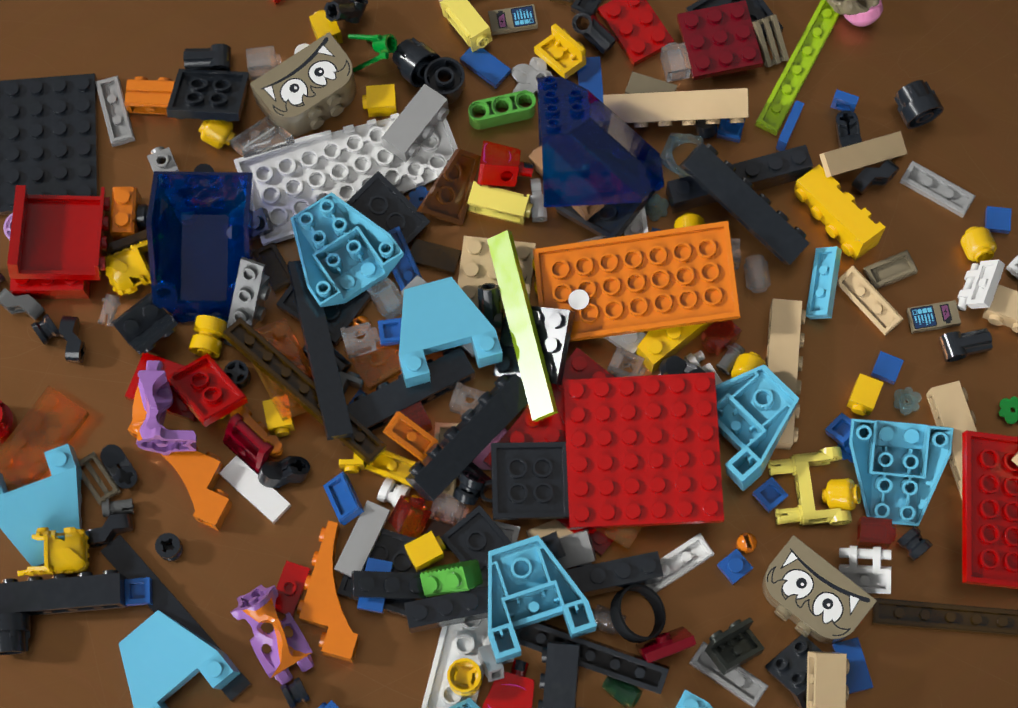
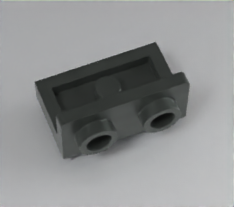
(734, 646)

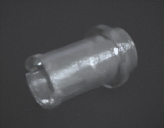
(109, 309)

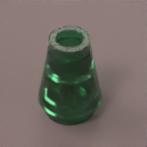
(622, 691)

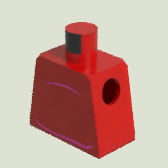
(501, 165)
(512, 690)

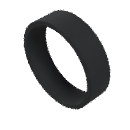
(657, 606)

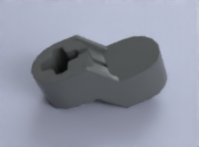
(20, 304)

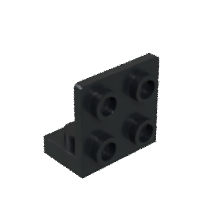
(144, 325)
(791, 668)

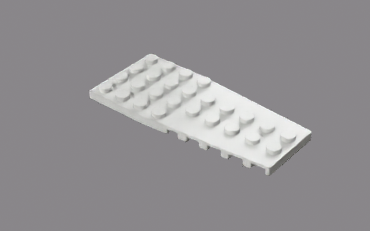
(337, 163)

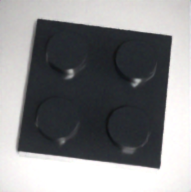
(475, 537)

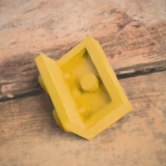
(562, 52)

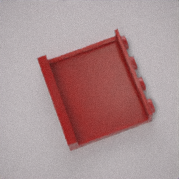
(58, 236)

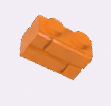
(148, 95)
(123, 212)

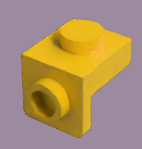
(352, 466)

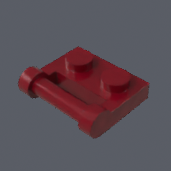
(246, 443)

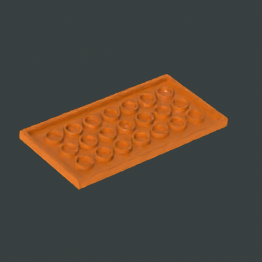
(642, 280)

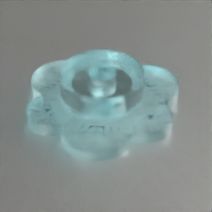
(655, 212)
(907, 394)

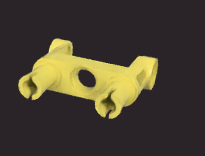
(805, 510)

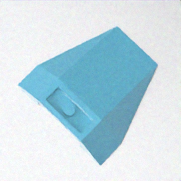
(341, 250)
(898, 466)

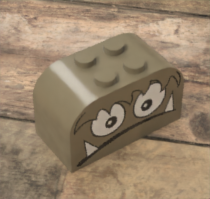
(307, 87)
(814, 594)

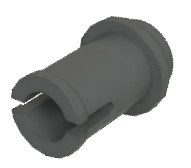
(728, 360)
(117, 507)

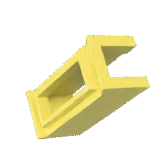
(467, 23)
(499, 203)

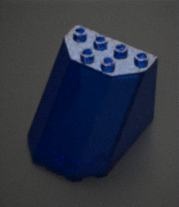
(590, 150)
(188, 241)

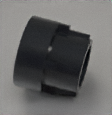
(412, 59)
(443, 69)
(918, 104)
(14, 633)

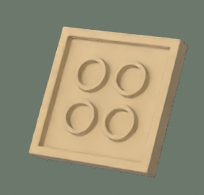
(478, 267)

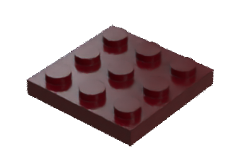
(720, 40)

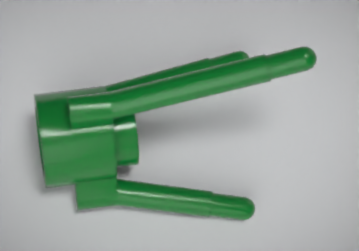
(381, 43)

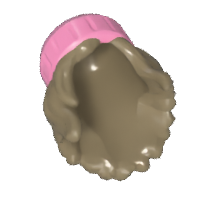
(858, 11)

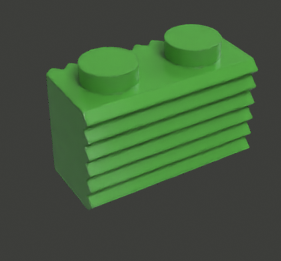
(451, 578)

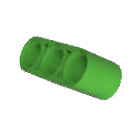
(509, 101)

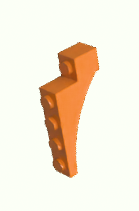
(200, 476)
(322, 602)

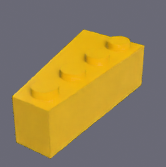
(838, 213)
(666, 343)

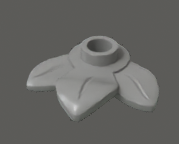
(527, 75)

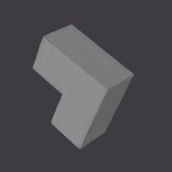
(491, 669)

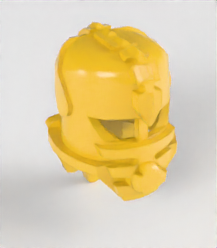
(127, 267)
(61, 555)

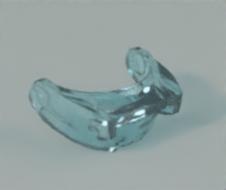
(673, 141)

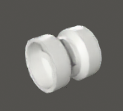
(391, 491)

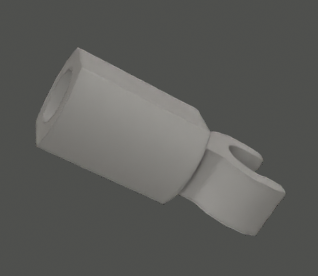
(538, 211)

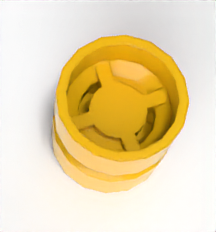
(207, 336)
(464, 677)

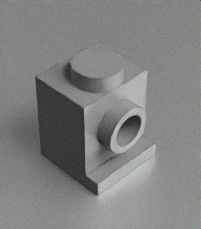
(160, 155)

